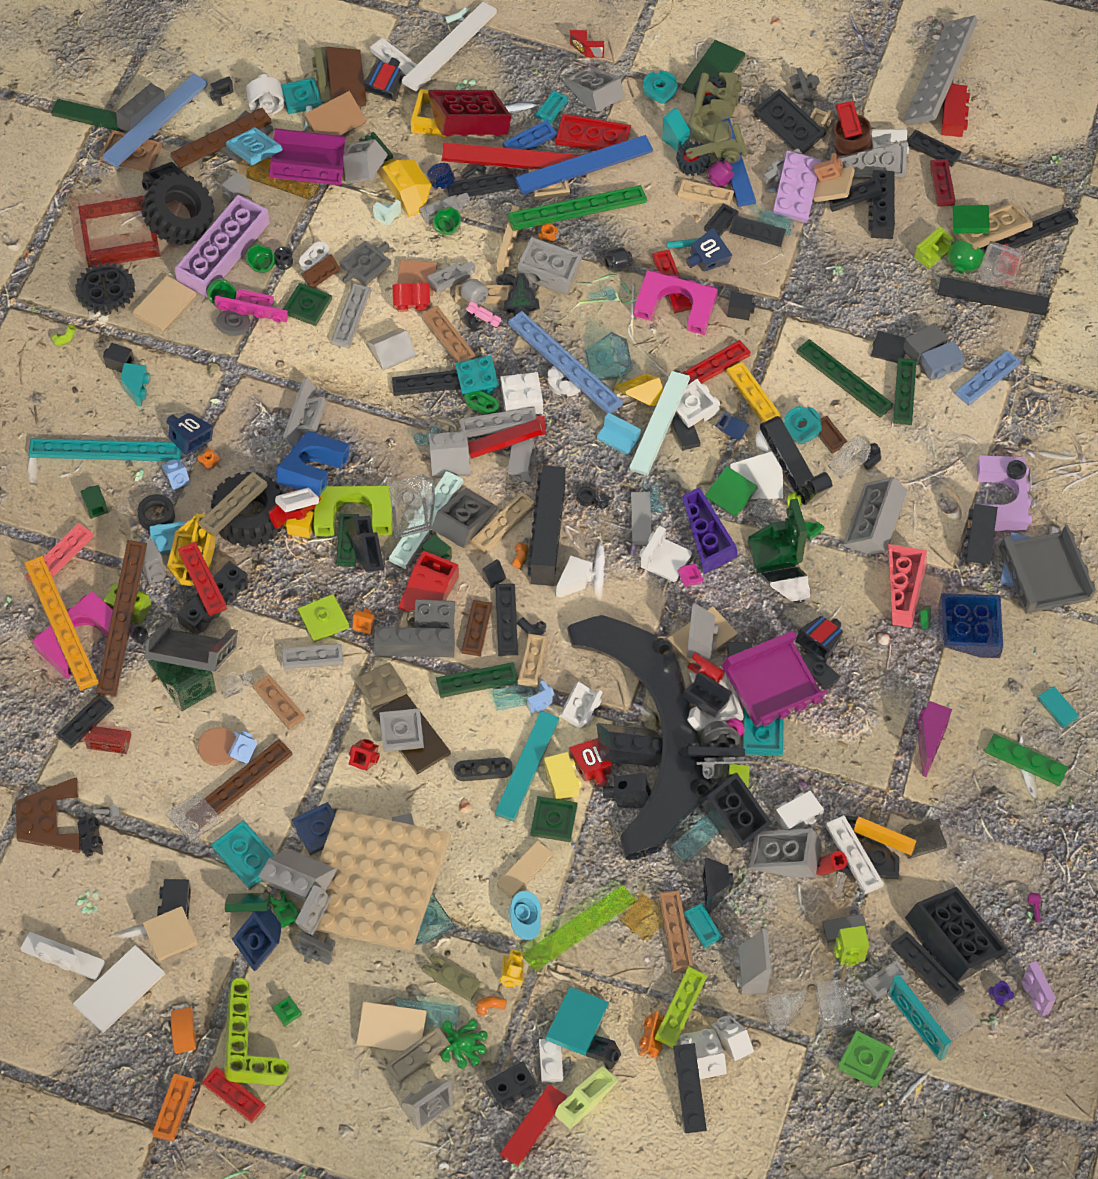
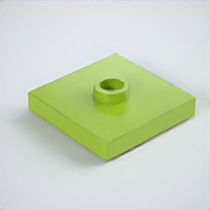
(323, 618)

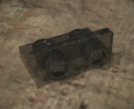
(927, 836)

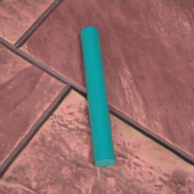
(681, 243)

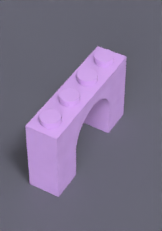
(1011, 516)

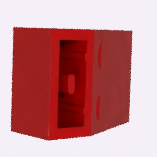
(429, 580)

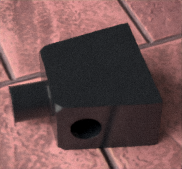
(629, 790)

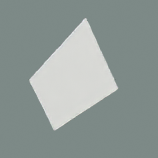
(763, 472)

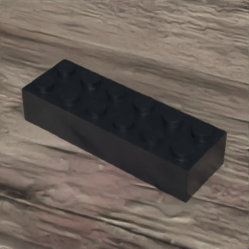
(546, 525)

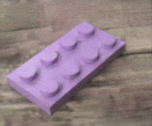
(796, 187)

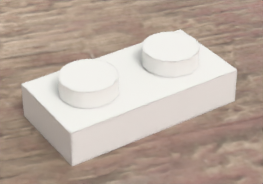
(550, 1062)

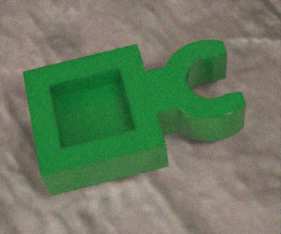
(284, 910)

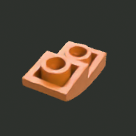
(183, 1030)

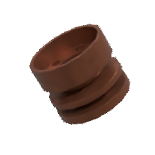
(854, 144)

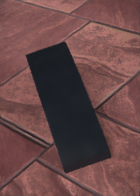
(365, 543)

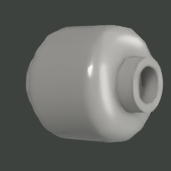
(474, 291)

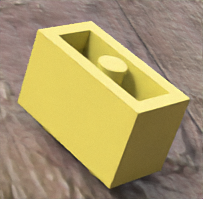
(562, 776)

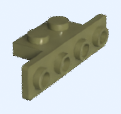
(321, 73)

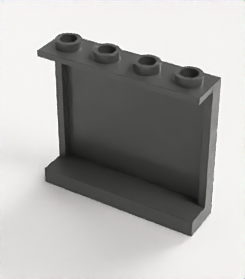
(1047, 570)
(189, 648)

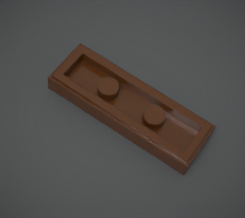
(477, 628)

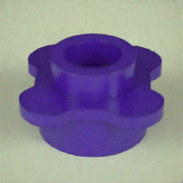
(1003, 987)

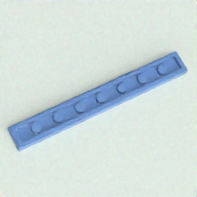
(154, 120)
(565, 362)

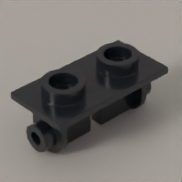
(89, 827)

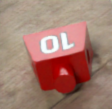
(589, 763)

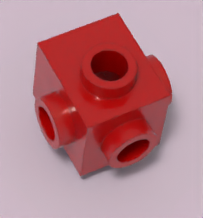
(364, 754)

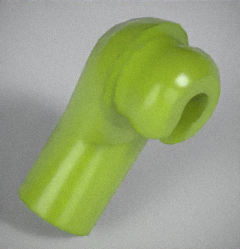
(60, 340)

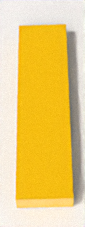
(752, 392)

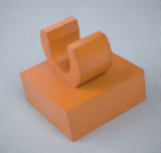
(363, 621)

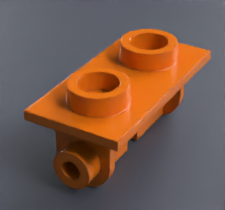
(647, 1042)

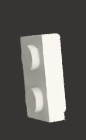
(884, 137)
(581, 705)

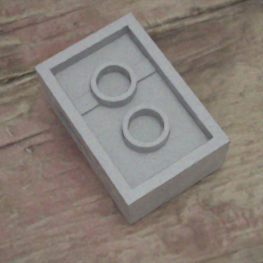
(549, 265)

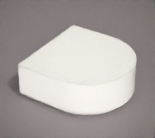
(696, 719)

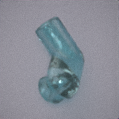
(654, 500)

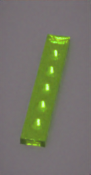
(578, 928)

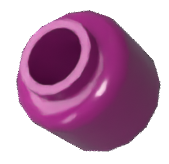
(720, 173)

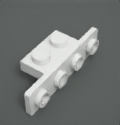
(62, 955)

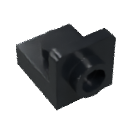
(604, 1050)

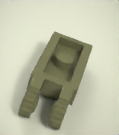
(452, 978)

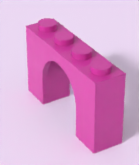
(658, 285)
(87, 611)

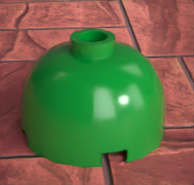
(964, 257)

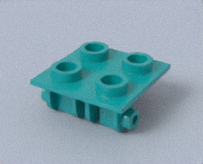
(477, 375)

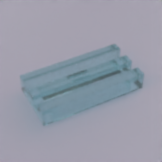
(513, 700)

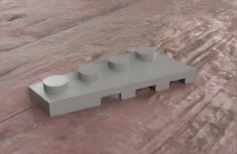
(884, 158)

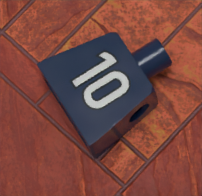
(709, 252)
(189, 432)

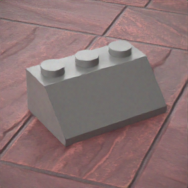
(296, 873)

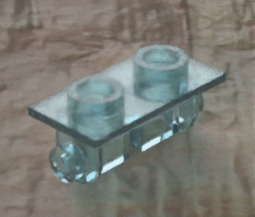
(770, 218)

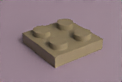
(381, 685)

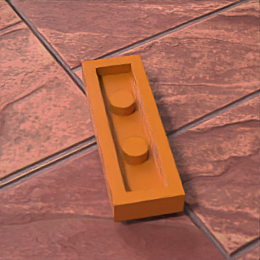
(173, 1107)

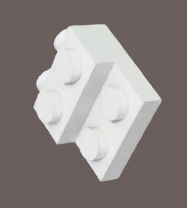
(697, 404)

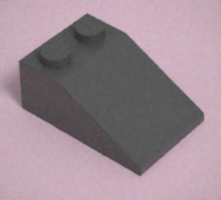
(463, 517)

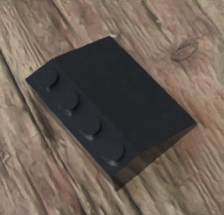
(955, 933)

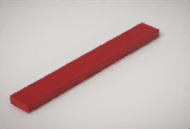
(502, 156)

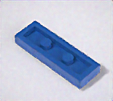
(532, 137)

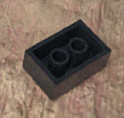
(734, 811)

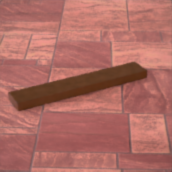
(248, 776)

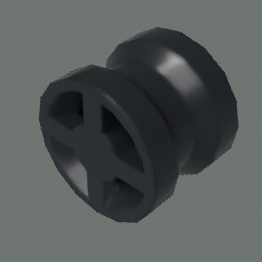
(280, 254)

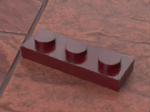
(942, 182)

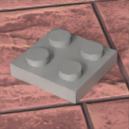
(401, 730)

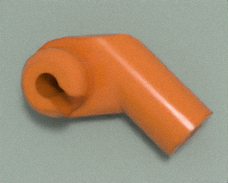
(522, 550)

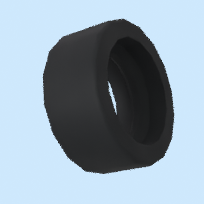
(151, 501)

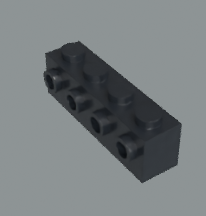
(883, 207)
(230, 582)

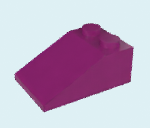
(932, 727)

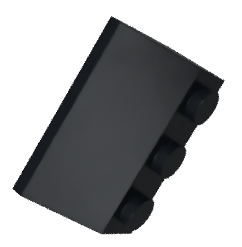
(629, 745)

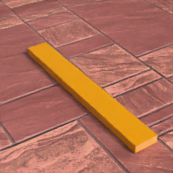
(61, 623)

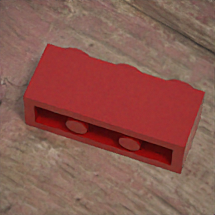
(955, 111)

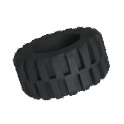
(188, 193)
(253, 529)

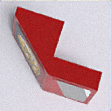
(589, 49)

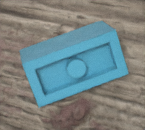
(619, 434)

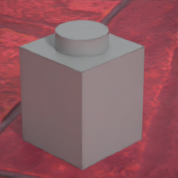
(235, 186)

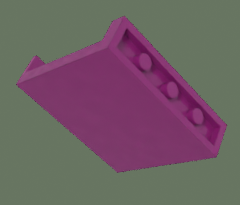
(308, 157)
(772, 680)

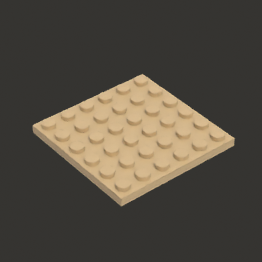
(380, 878)

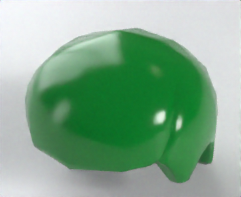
(447, 221)
(260, 258)
(221, 288)

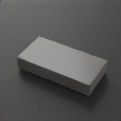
(880, 982)

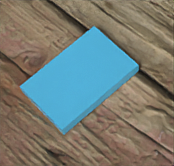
(253, 146)

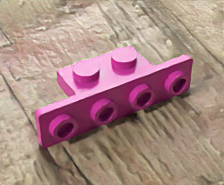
(252, 304)

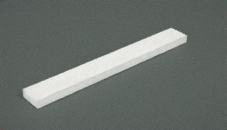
(449, 46)

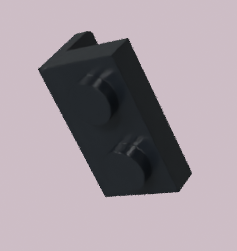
(707, 695)

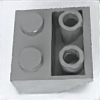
(363, 161)

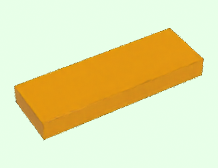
(885, 835)

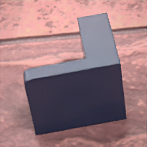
(732, 425)

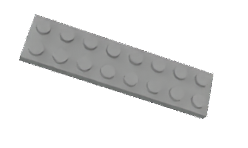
(940, 70)

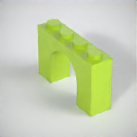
(334, 497)

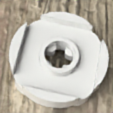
(559, 386)

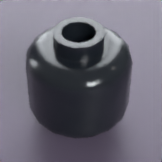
(618, 259)

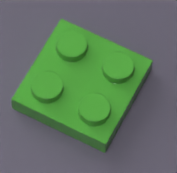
(866, 1059)

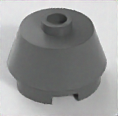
(719, 733)

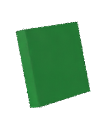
(971, 219)
(731, 491)

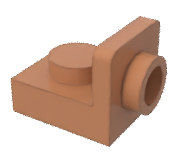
(829, 169)

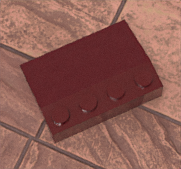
(469, 112)

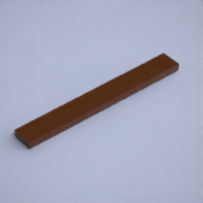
(121, 618)

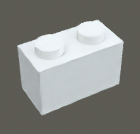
(799, 812)

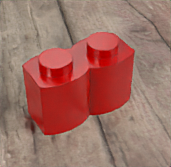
(411, 296)

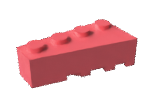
(906, 578)

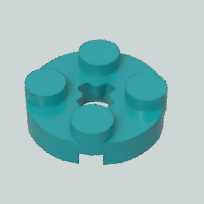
(658, 94)
(803, 414)

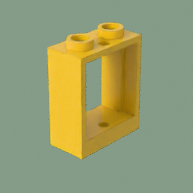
(421, 124)

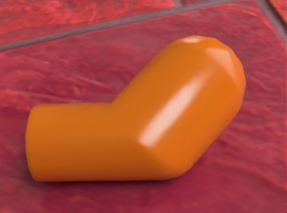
(488, 1002)

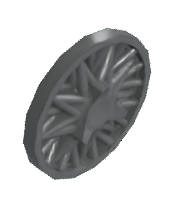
(232, 323)

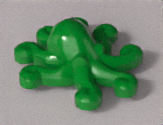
(464, 1043)

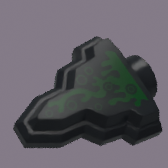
(521, 297)

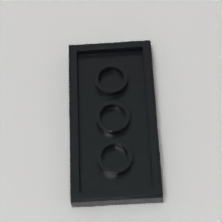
(789, 122)

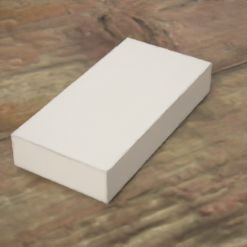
(297, 499)

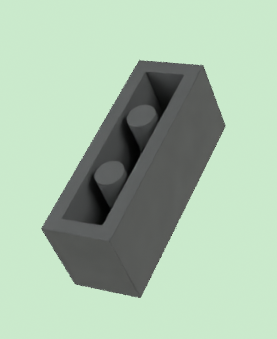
(139, 107)

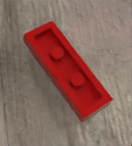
(234, 1095)

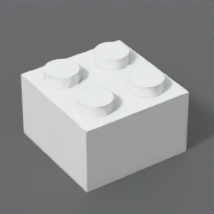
(522, 392)

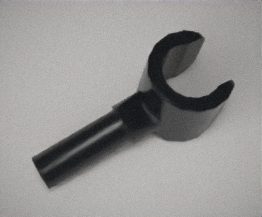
(480, 168)

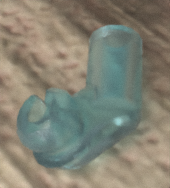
(421, 439)

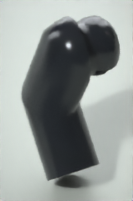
(505, 279)
(470, 320)
(874, 457)
(537, 629)

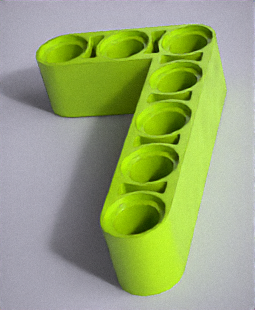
(240, 1040)

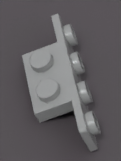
(305, 413)

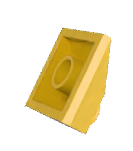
(643, 388)

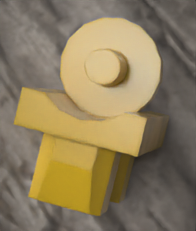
(512, 969)

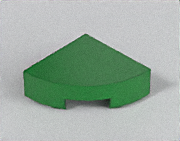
(813, 529)
(925, 617)

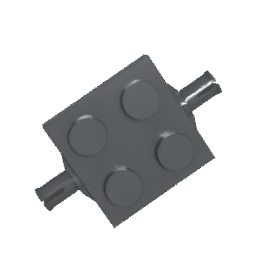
(365, 263)

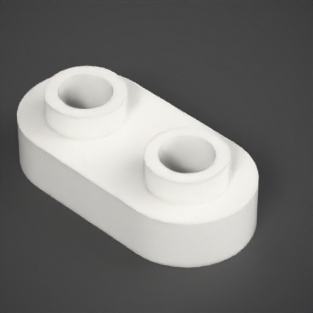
(311, 255)

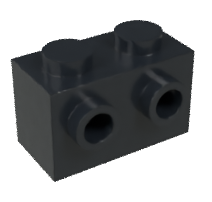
(511, 1086)

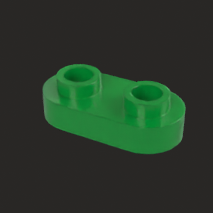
(483, 402)

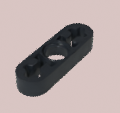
(497, 762)

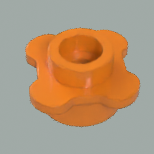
(548, 228)
(209, 463)

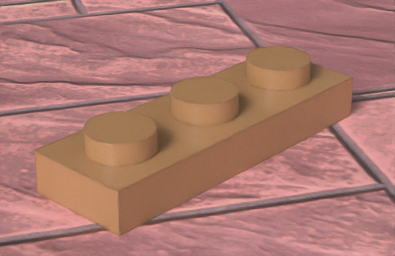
(278, 701)

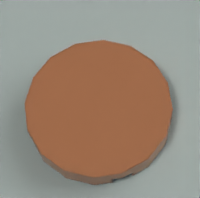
(215, 746)

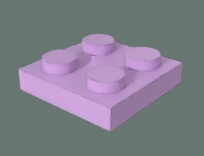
(1038, 988)

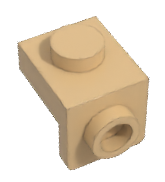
(823, 119)

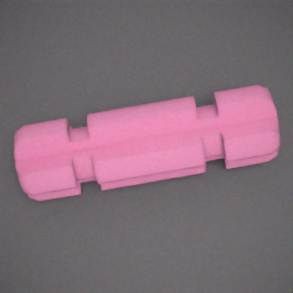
(483, 314)

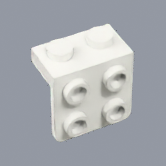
(663, 556)
(708, 1051)

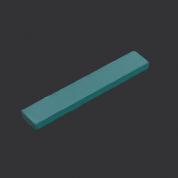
(527, 766)

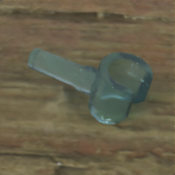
(608, 292)

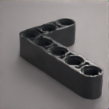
(792, 463)

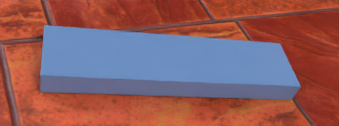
(987, 377)

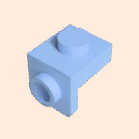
(176, 473)
(541, 700)
(243, 746)

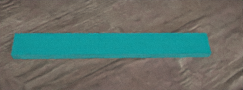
(103, 450)

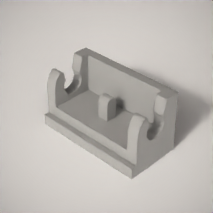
(522, 460)

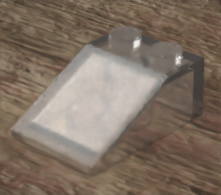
(412, 505)

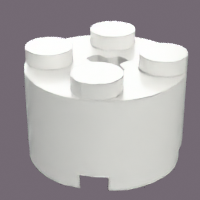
(266, 94)

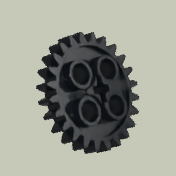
(91, 291)

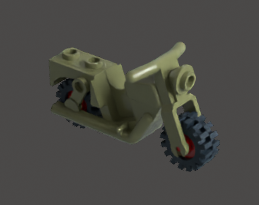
(710, 107)

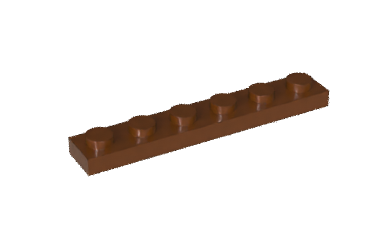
(218, 138)

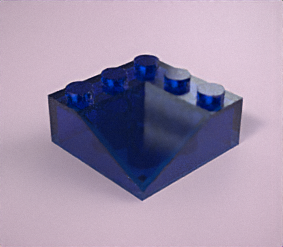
(971, 624)

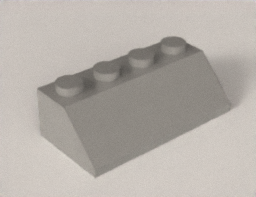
(875, 516)

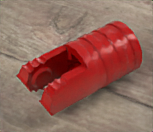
(708, 668)
(831, 863)

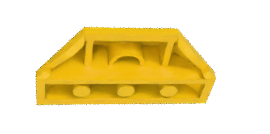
(406, 184)
(183, 536)

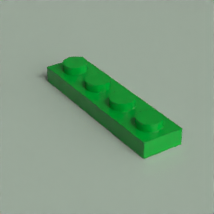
(1026, 759)

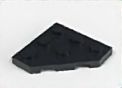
(880, 855)

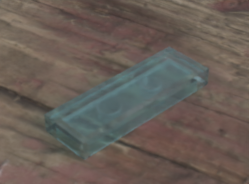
(695, 838)
(436, 1012)

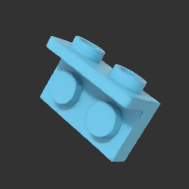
(164, 534)

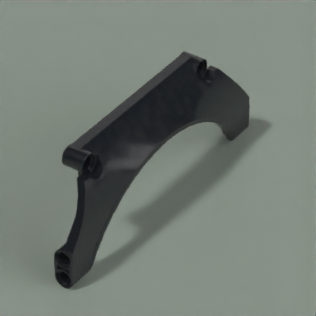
(679, 777)

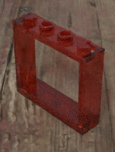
(116, 254)

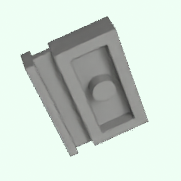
(313, 910)

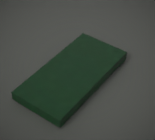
(717, 59)

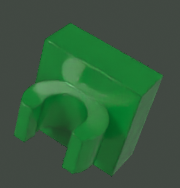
(287, 1011)

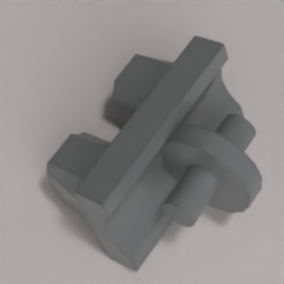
(809, 82)
(314, 948)

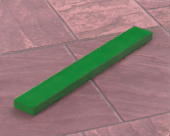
(576, 207)

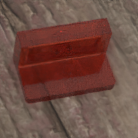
(108, 740)

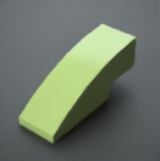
(585, 1097)

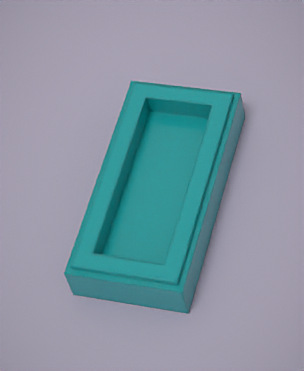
(552, 107)
(1058, 707)
(702, 925)

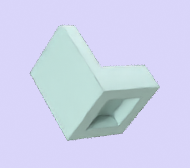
(387, 212)

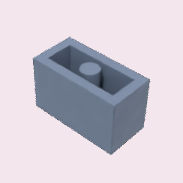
(942, 360)

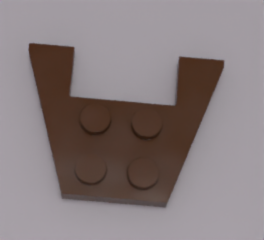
(39, 817)

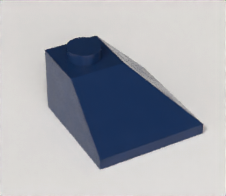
(258, 937)

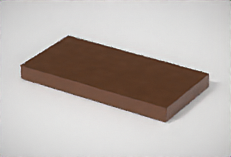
(345, 73)

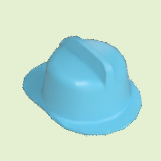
(525, 915)

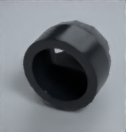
(142, 635)

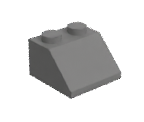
(449, 453)
(701, 633)

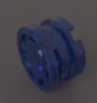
(441, 175)

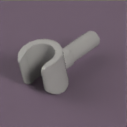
(113, 812)

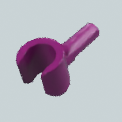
(1035, 899)

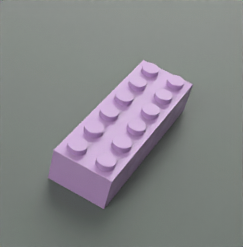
(222, 244)

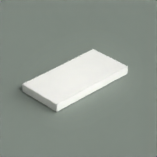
(119, 989)

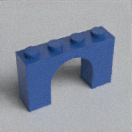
(311, 448)

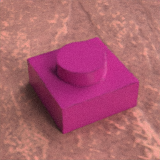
(690, 575)

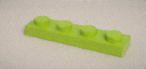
(680, 1007)

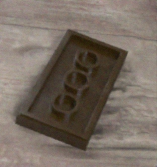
(434, 747)

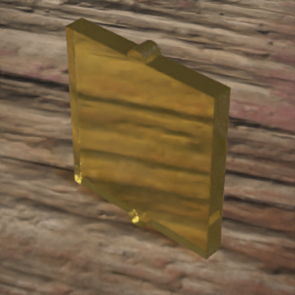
(643, 918)

